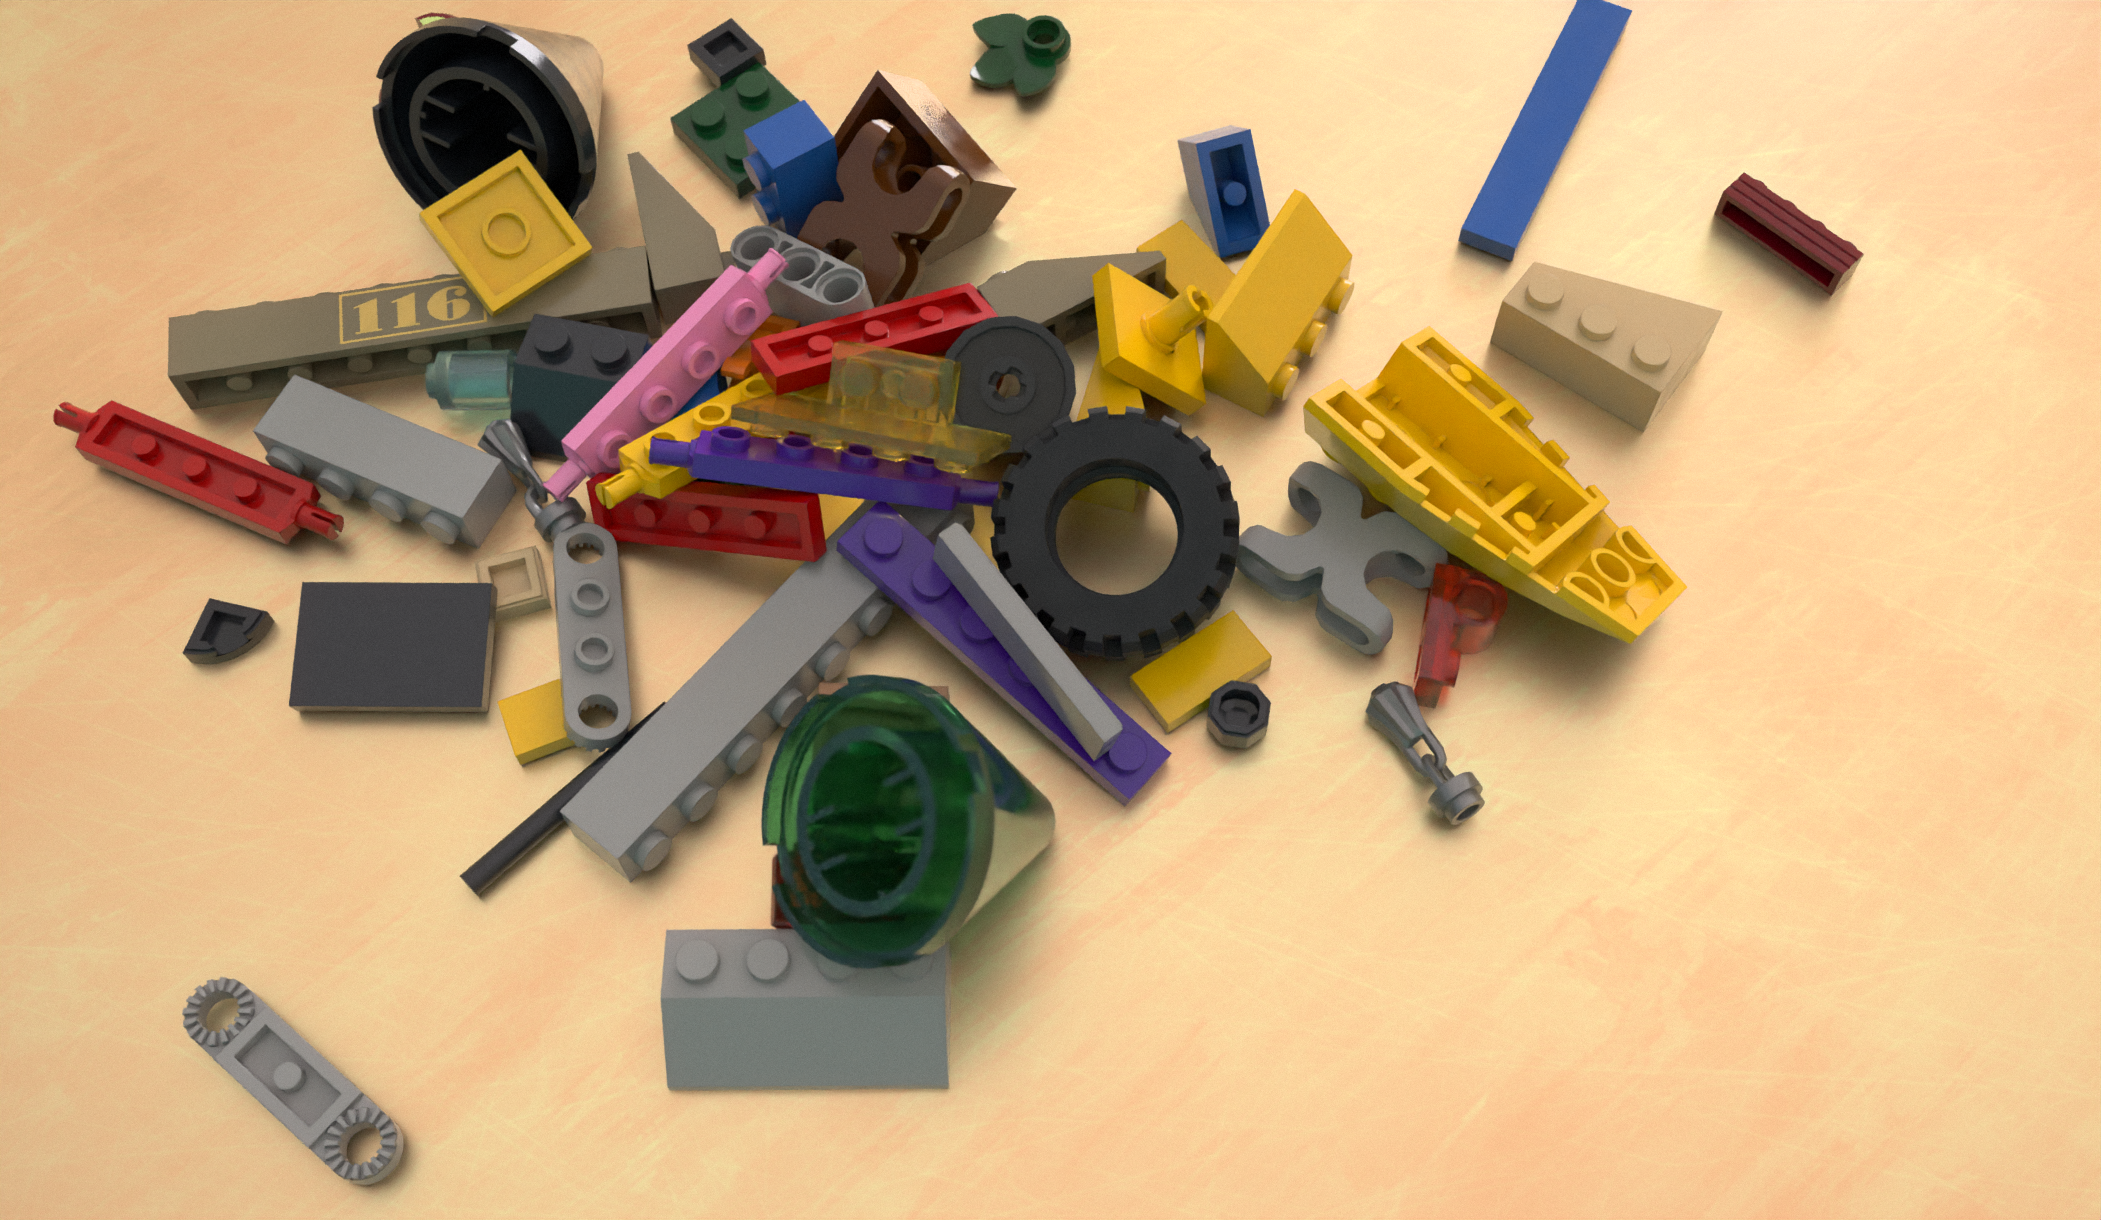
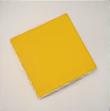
(535, 722)

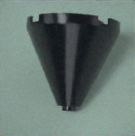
(480, 91)

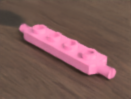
(668, 372)

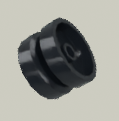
(1023, 350)

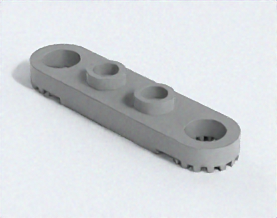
(591, 636)
(293, 1081)

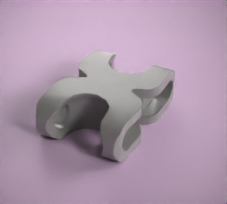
(1339, 557)

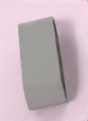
(813, 285)

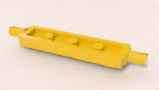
(662, 480)

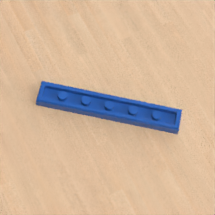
(1544, 128)

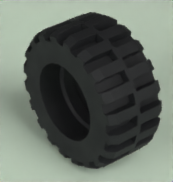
(1109, 449)

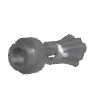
(506, 441)
(1398, 716)

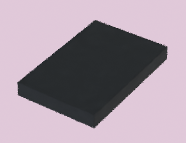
(394, 647)

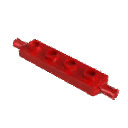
(198, 471)

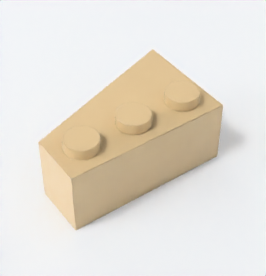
(1604, 338)

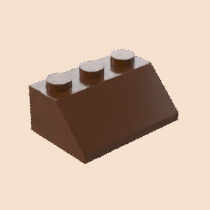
(931, 140)

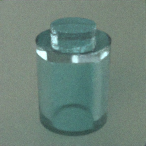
(471, 379)

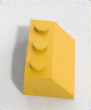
(1276, 308)

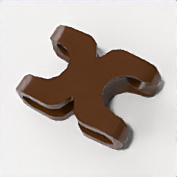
(881, 217)

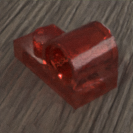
(1449, 632)

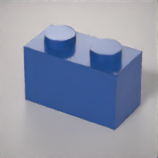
(791, 167)

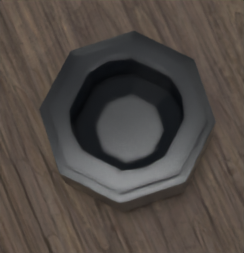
(1238, 714)

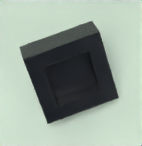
(725, 52)

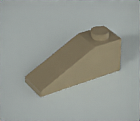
(678, 241)
(1062, 291)

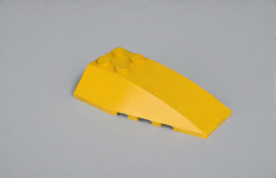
(1474, 478)

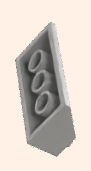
(782, 1017)

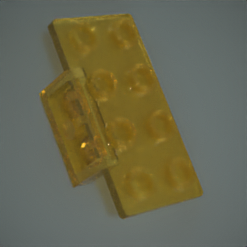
(883, 401)

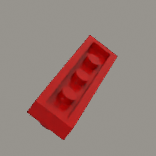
(914, 325)
(718, 519)

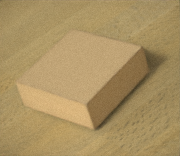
(519, 582)

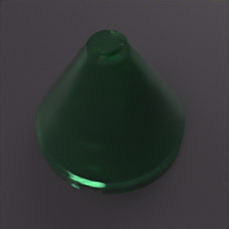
(893, 821)

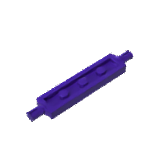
(798, 465)

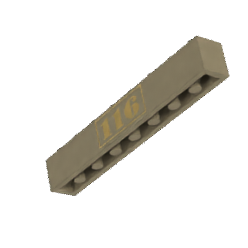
(390, 329)

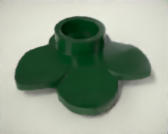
(1020, 52)

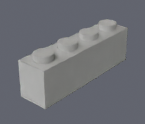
(385, 462)

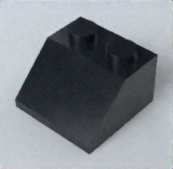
(564, 374)

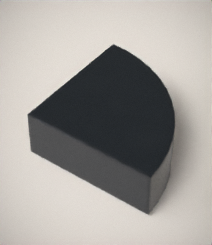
(226, 632)

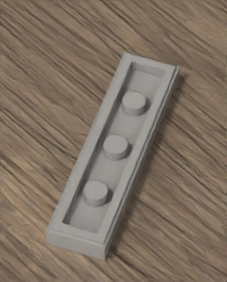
(1026, 641)

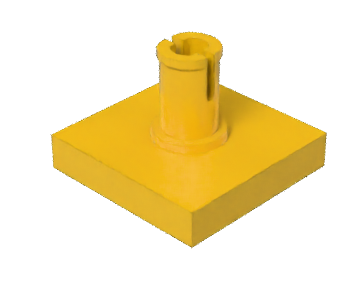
(505, 233)
(1151, 337)

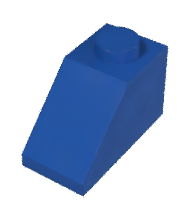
(1225, 187)

